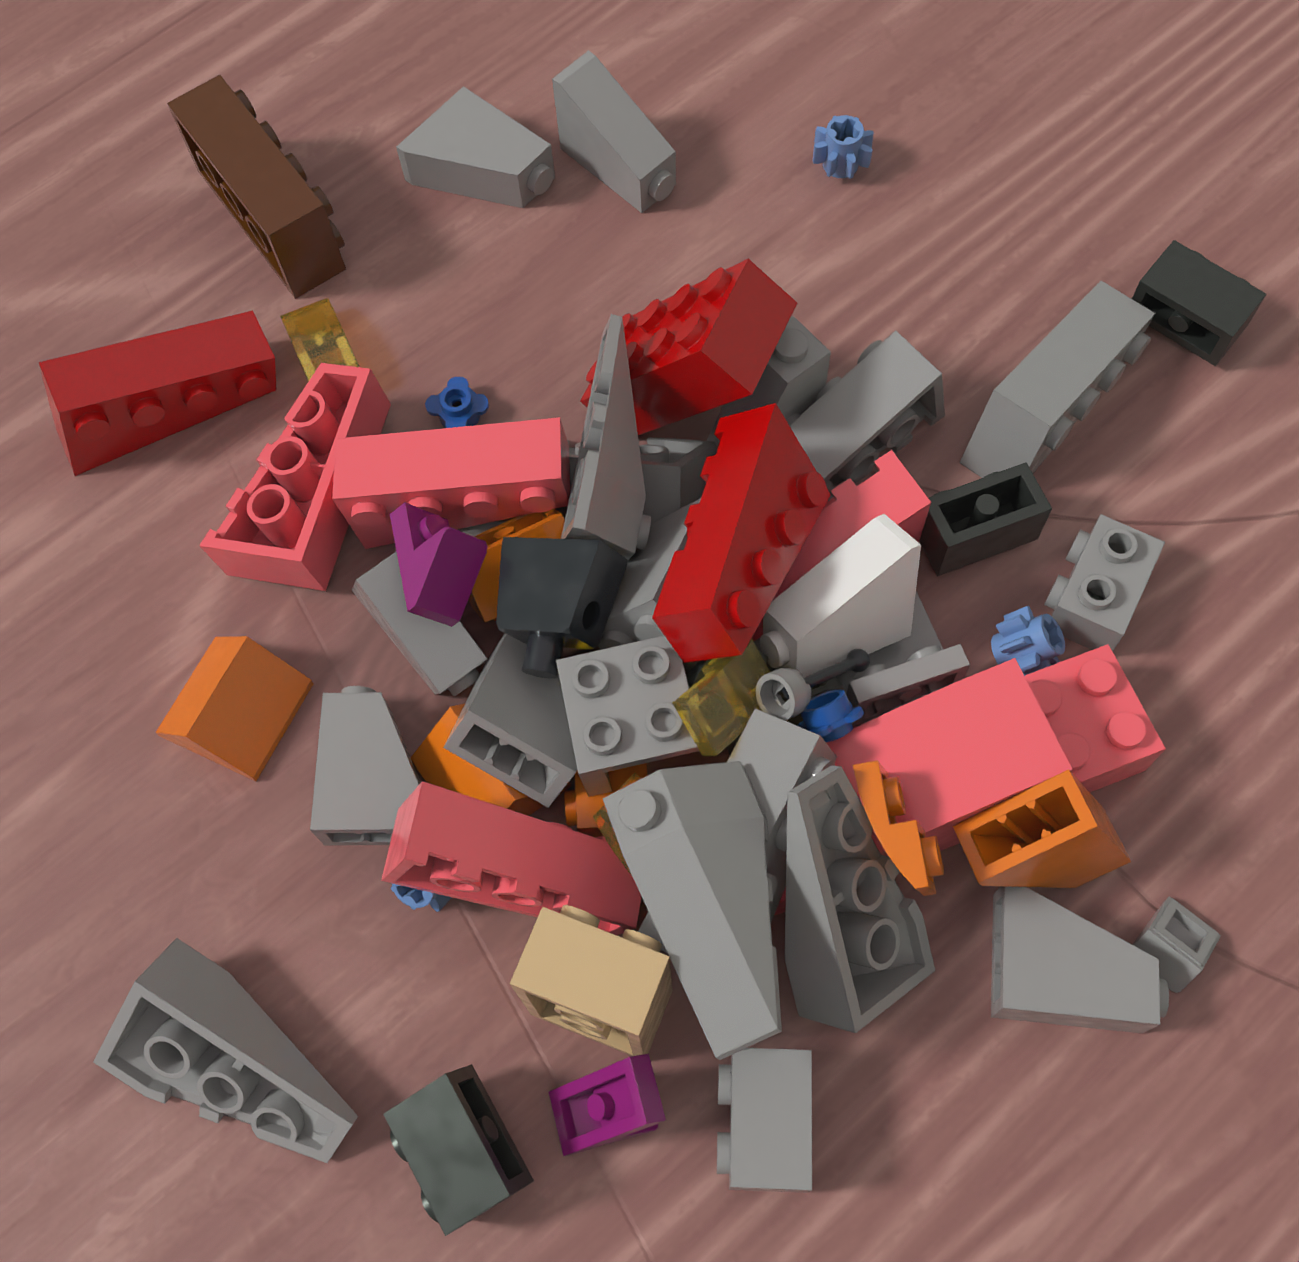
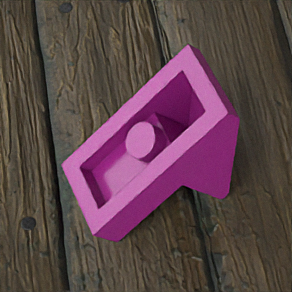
(435, 563)
(607, 1105)

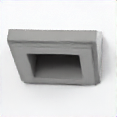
(1179, 942)

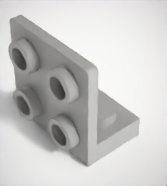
(905, 670)
(624, 708)

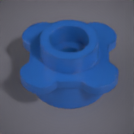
(457, 391)
(830, 715)

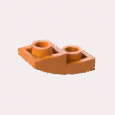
(904, 842)

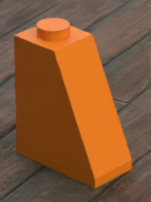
(1043, 838)

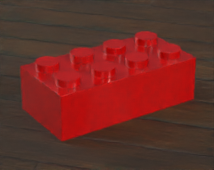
(702, 344)

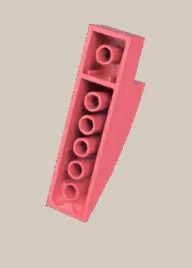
(1002, 736)

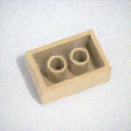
(594, 980)

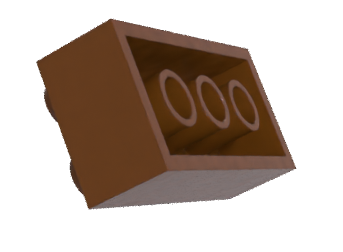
(260, 185)

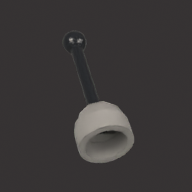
(798, 689)

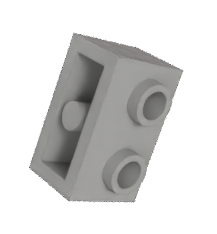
(1104, 584)
(768, 1120)

